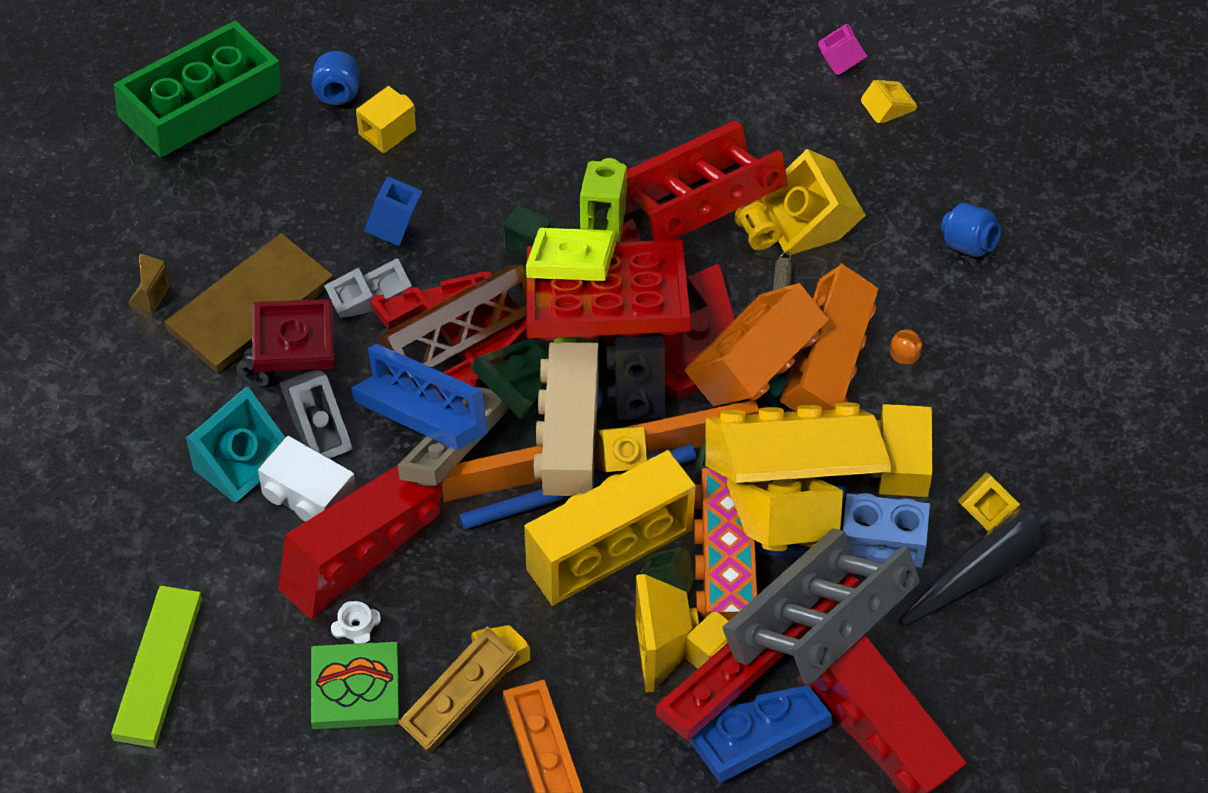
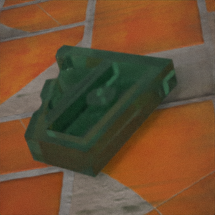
(513, 374)

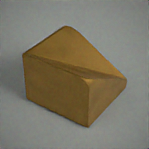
(153, 284)

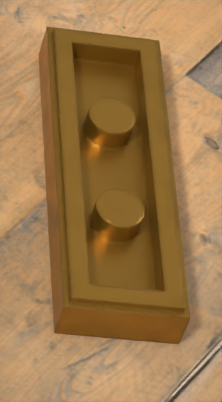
(459, 689)

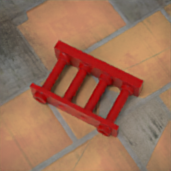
(692, 162)

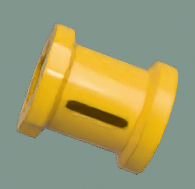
(757, 225)

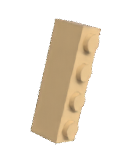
(569, 420)

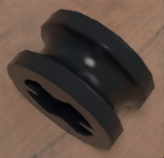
(245, 370)

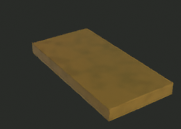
(220, 318)

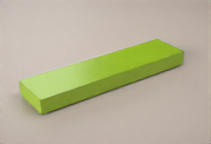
(157, 667)

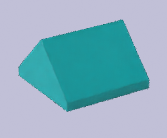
(234, 445)

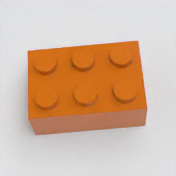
(757, 346)

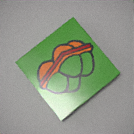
(354, 685)

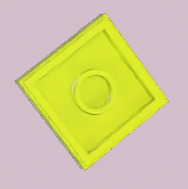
(571, 254)

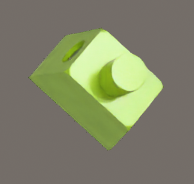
(604, 188)

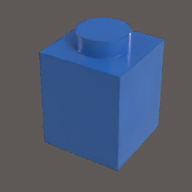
(393, 211)

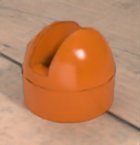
(906, 347)

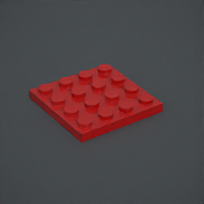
(640, 296)

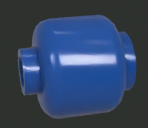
(336, 78)
(971, 230)

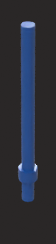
(537, 499)

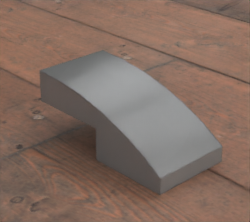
(353, 291)

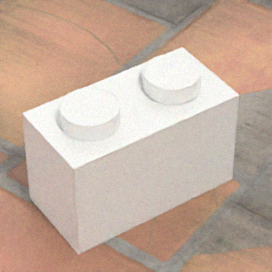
(304, 479)

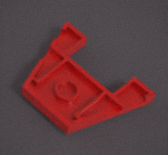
(413, 302)
(705, 325)

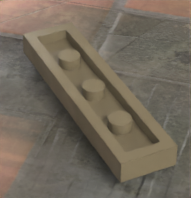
(434, 460)

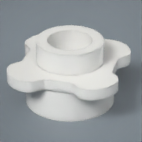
(352, 612)

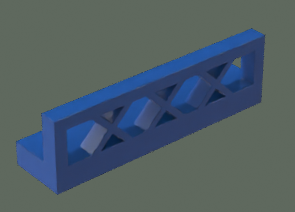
(422, 407)

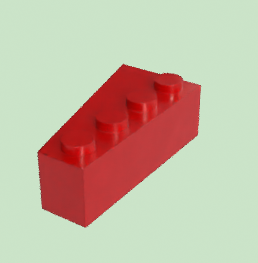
(352, 538)
(886, 719)

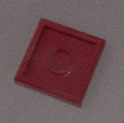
(292, 335)

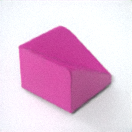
(842, 49)

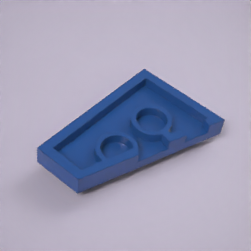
(759, 729)

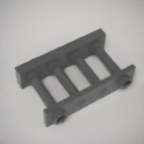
(806, 582)

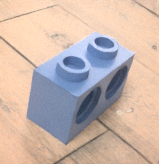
(885, 518)

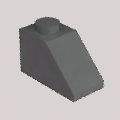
(316, 413)

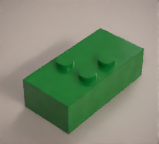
(197, 88)

